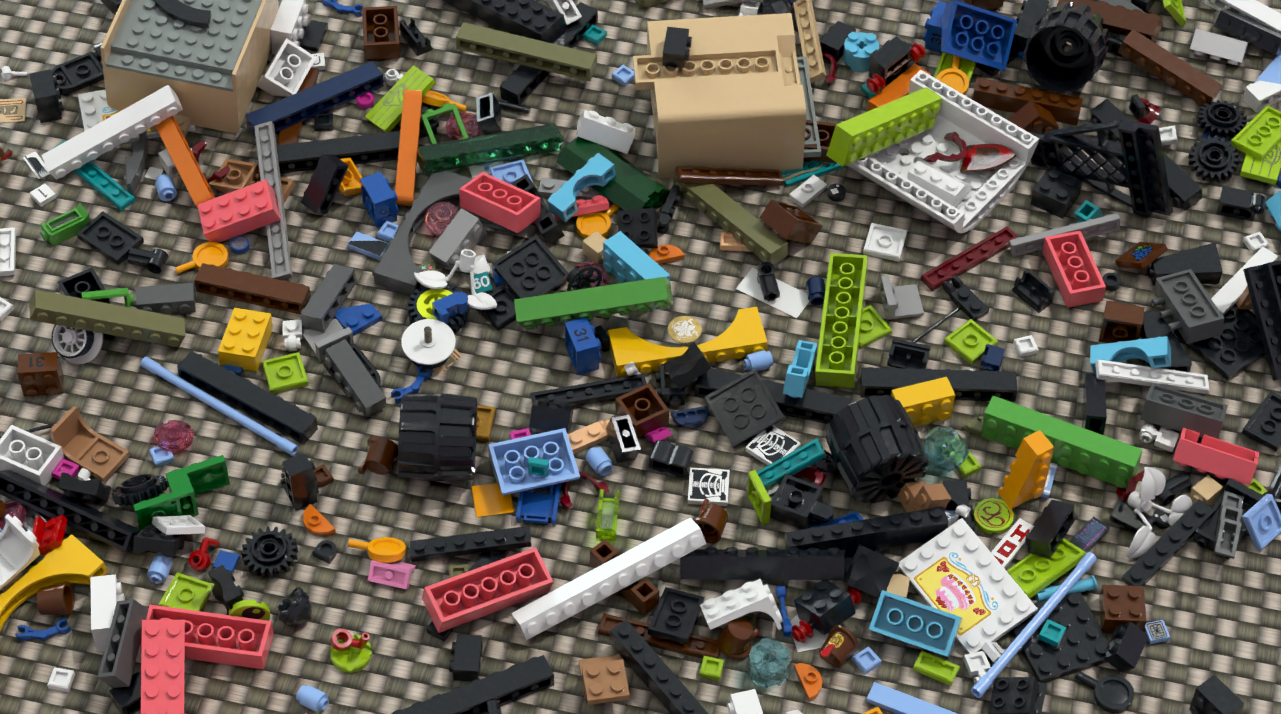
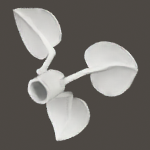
(468, 263)
(1152, 485)

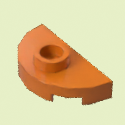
(666, 254)
(316, 523)
(809, 679)

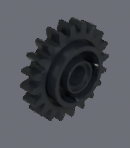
(1221, 119)
(1225, 156)
(139, 489)
(282, 550)

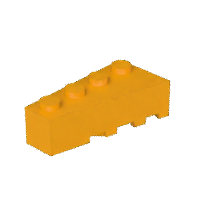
(1027, 471)

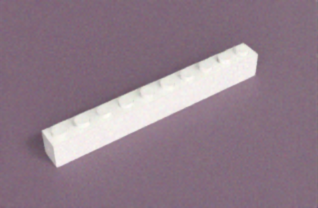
(608, 578)

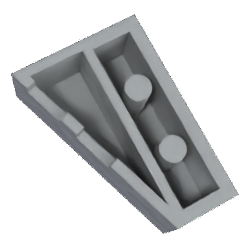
(461, 234)

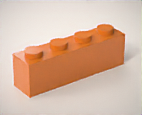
(896, 89)

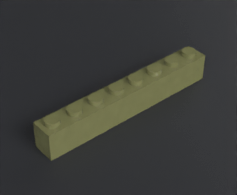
(526, 51)
(734, 219)
(106, 318)

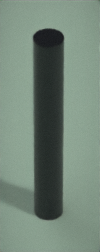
(515, 107)

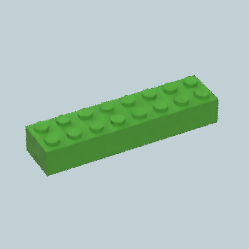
(594, 302)
(1073, 445)

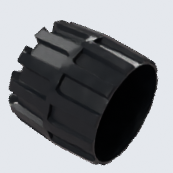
(1056, 63)
(437, 437)
(876, 448)

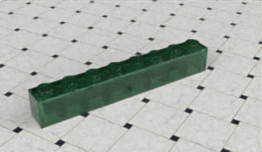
(489, 148)

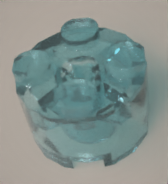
(945, 448)
(769, 663)

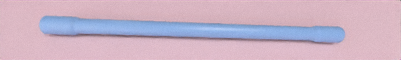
(282, 443)
(986, 680)

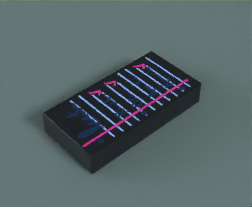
(1090, 534)

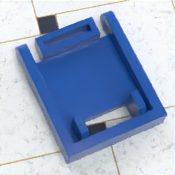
(539, 507)

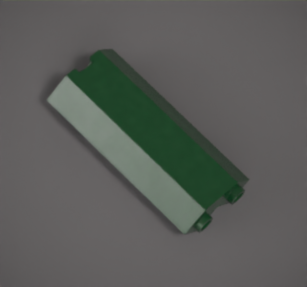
(628, 189)

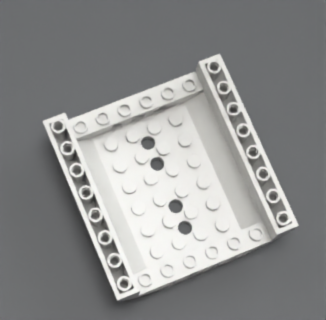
(973, 125)

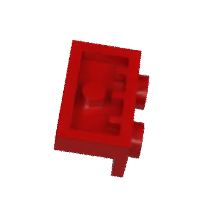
(49, 534)

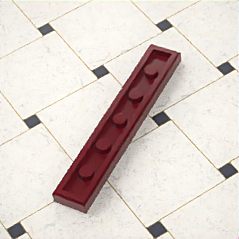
(968, 259)

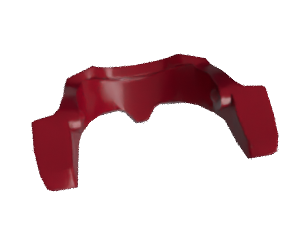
(831, 78)
(1153, 112)
(196, 150)
(952, 158)
(812, 473)
(1123, 493)
(565, 500)

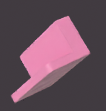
(392, 574)

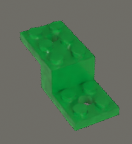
(183, 487)

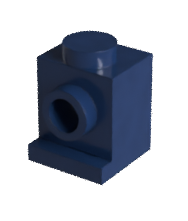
(992, 358)

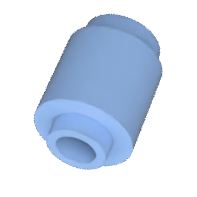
(165, 187)
(758, 360)
(599, 461)
(159, 568)
(312, 698)

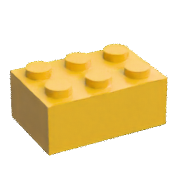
(245, 339)
(927, 401)

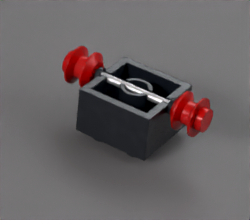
(891, 62)
(823, 608)

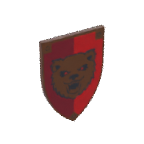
(986, 157)

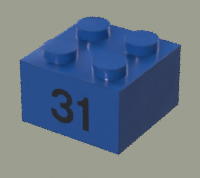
(934, 28)
(379, 199)
(582, 345)

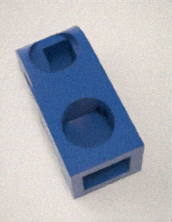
(449, 306)

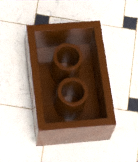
(381, 32)
(790, 222)

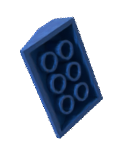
(977, 34)

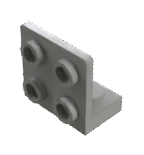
(900, 300)
(333, 334)

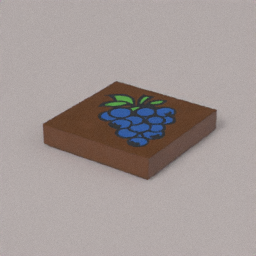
(1141, 255)

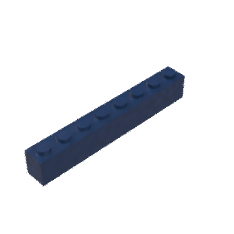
(318, 98)

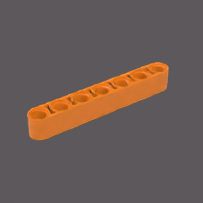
(408, 147)
(184, 161)

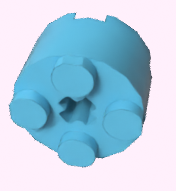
(858, 50)

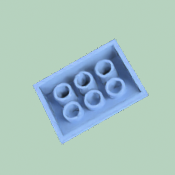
(511, 458)

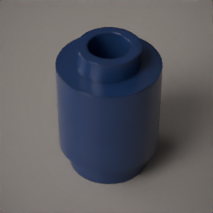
(816, 290)

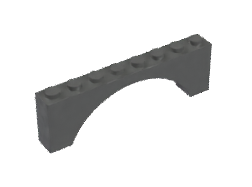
(396, 265)

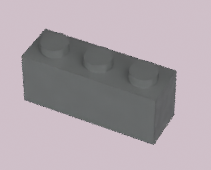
(167, 298)

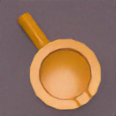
(954, 77)
(438, 99)
(595, 221)
(206, 253)
(381, 549)

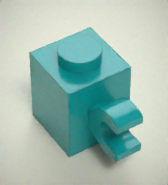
(1087, 211)

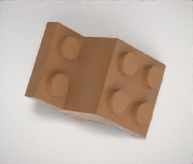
(604, 679)

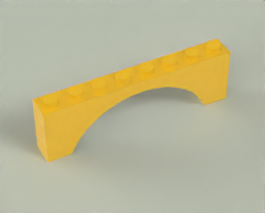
(738, 340)
(66, 563)

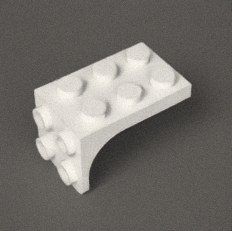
(16, 549)
(739, 602)

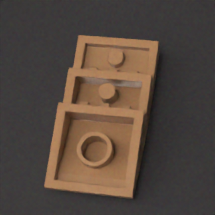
(243, 175)

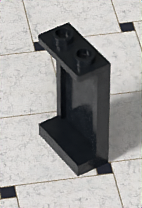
(1206, 534)

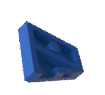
(358, 317)

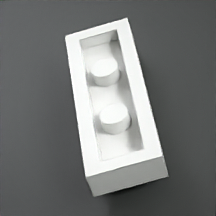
(7, 251)

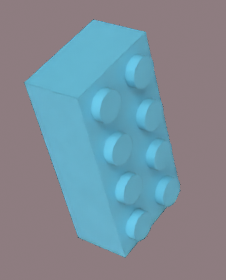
(628, 261)
(915, 623)

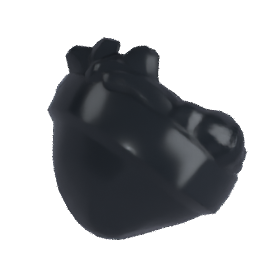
(295, 608)

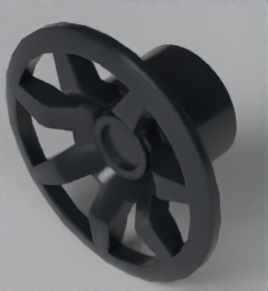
(580, 280)

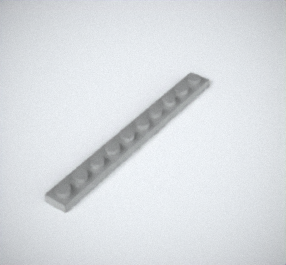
(270, 171)

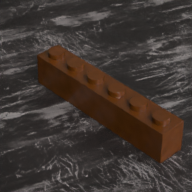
(1123, 20)
(1169, 68)
(1013, 97)
(252, 288)

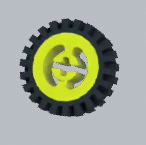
(421, 306)

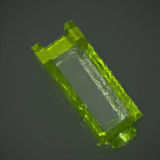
(607, 517)

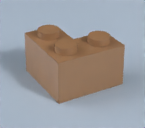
(920, 496)

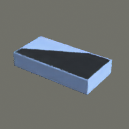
(367, 245)

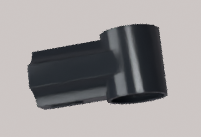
(153, 261)
(767, 281)
(1173, 487)

